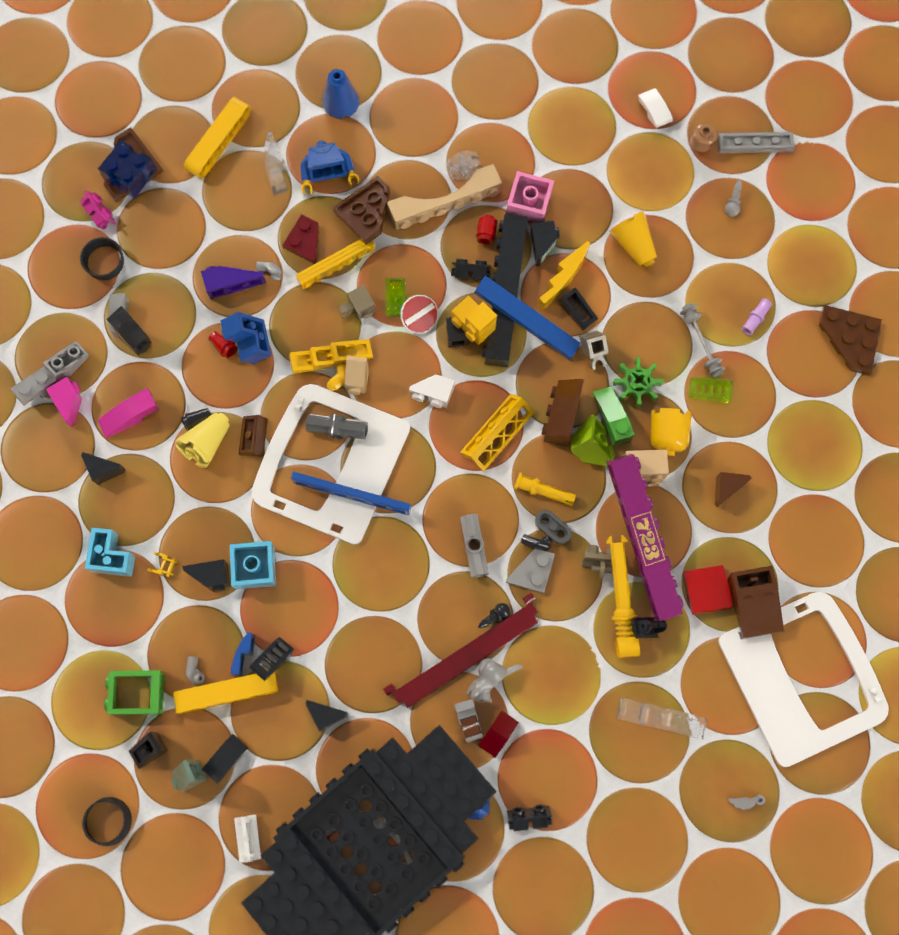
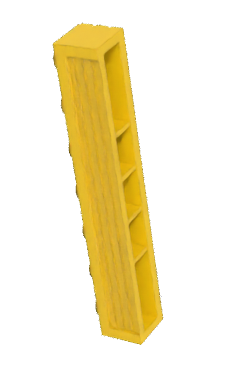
(334, 263)

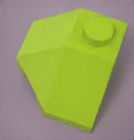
(591, 444)

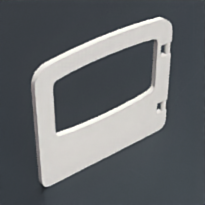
(365, 469)
(775, 702)

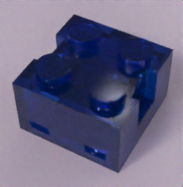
(127, 169)

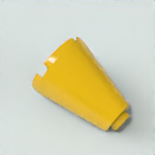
(636, 239)

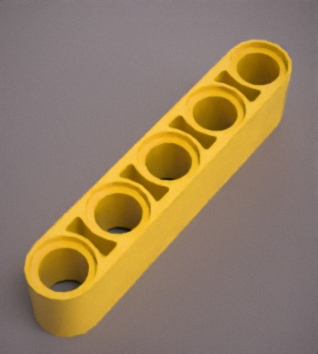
(217, 137)
(223, 692)

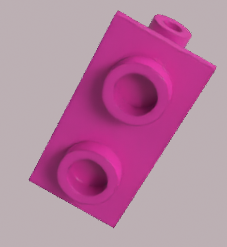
(93, 203)

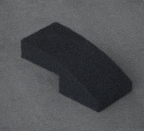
(225, 758)

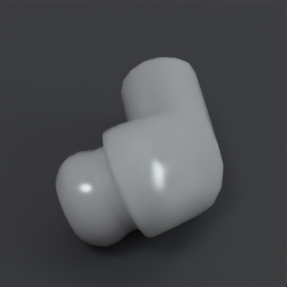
(271, 268)
(193, 673)

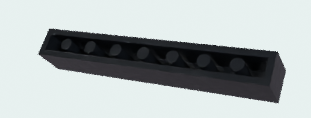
(508, 275)

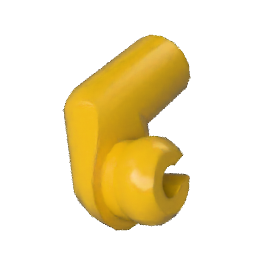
(339, 379)

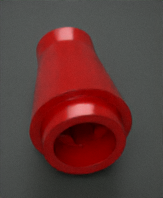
(224, 347)

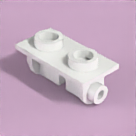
(247, 838)

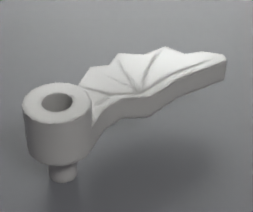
(744, 802)

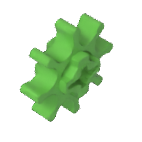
(635, 375)

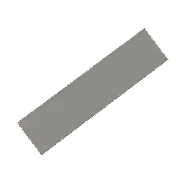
(755, 142)

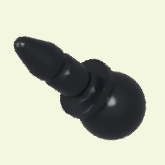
(500, 612)

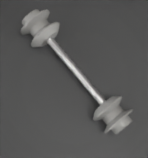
(714, 363)

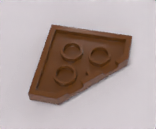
(138, 147)
(365, 209)
(852, 336)

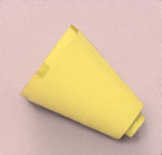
(203, 439)

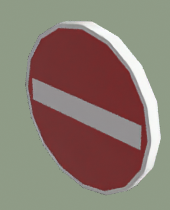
(419, 314)

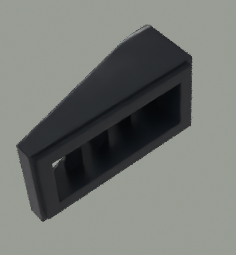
(563, 301)
(278, 648)

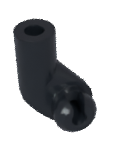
(535, 543)

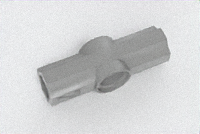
(476, 558)

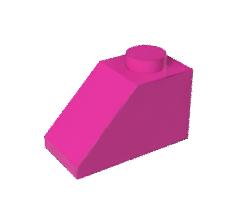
(66, 399)

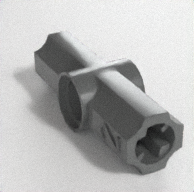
(336, 426)

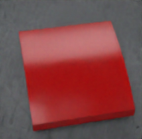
(707, 589)

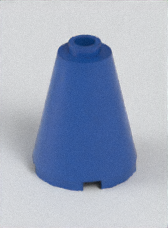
(339, 95)

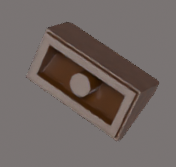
(253, 436)

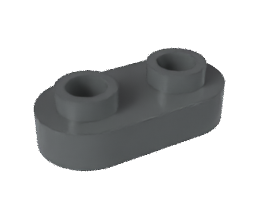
(555, 525)

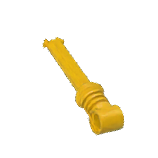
(626, 642)

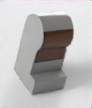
(468, 720)

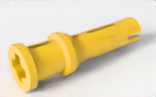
(534, 486)

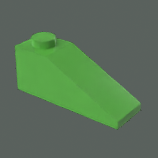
(613, 416)

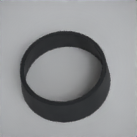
(93, 245)
(126, 826)

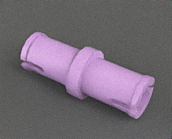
(756, 316)

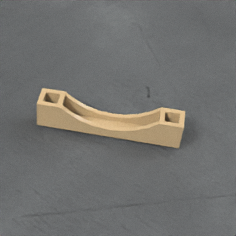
(408, 210)

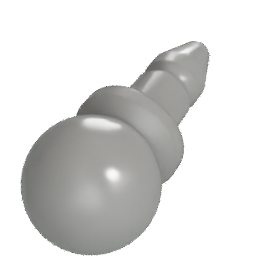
(732, 208)

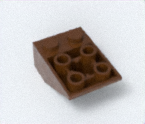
(756, 601)

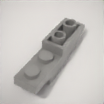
(55, 369)

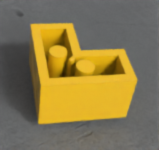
(474, 319)

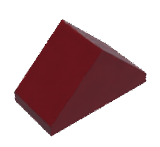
(498, 734)

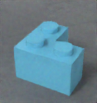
(103, 555)

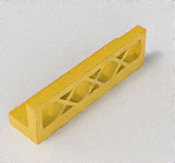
(496, 424)

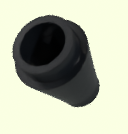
(194, 418)

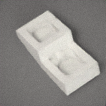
(656, 108)

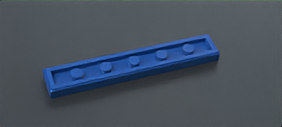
(527, 317)
(351, 493)

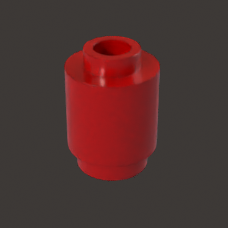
(486, 229)

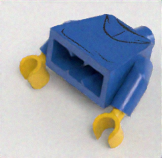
(324, 163)

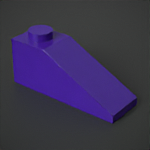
(228, 280)

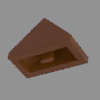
(728, 484)

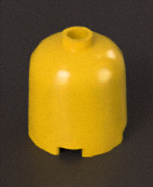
(670, 430)

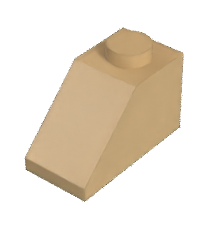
(356, 375)

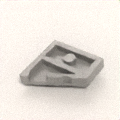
(533, 571)

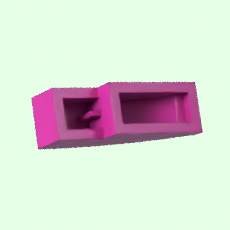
(128, 413)

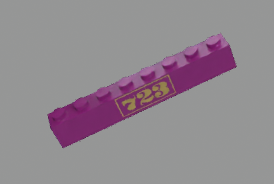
(645, 537)

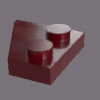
(303, 239)

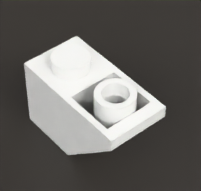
(434, 390)

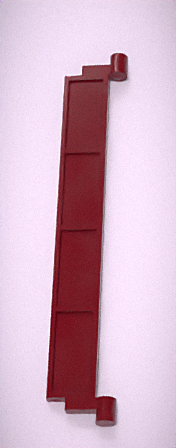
(466, 656)

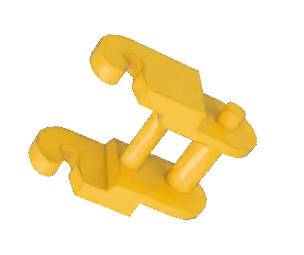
(160, 571)

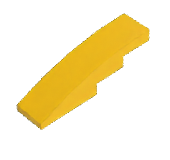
(566, 271)
(329, 356)

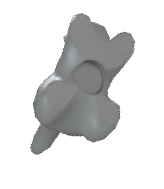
(489, 675)

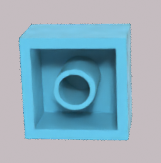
(253, 565)

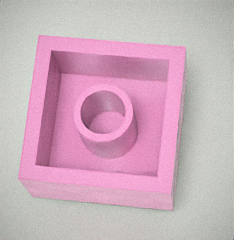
(530, 197)

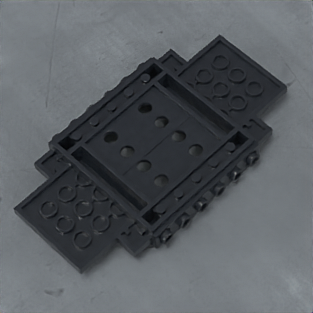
(423, 800)

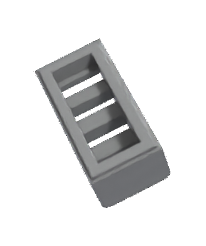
(115, 302)

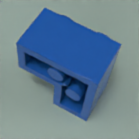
(249, 334)

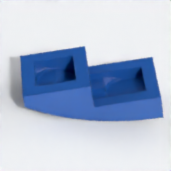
(244, 648)

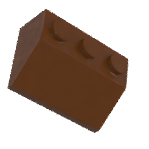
(562, 411)

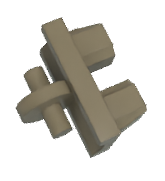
(597, 561)

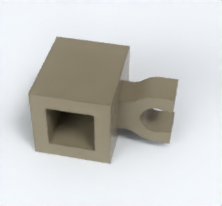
(360, 303)
(593, 347)

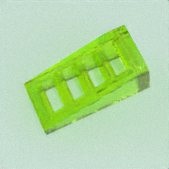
(719, 383)

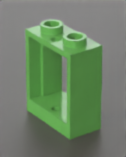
(156, 695)

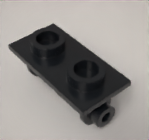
(463, 268)
(647, 627)
(539, 816)

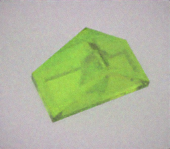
(395, 295)

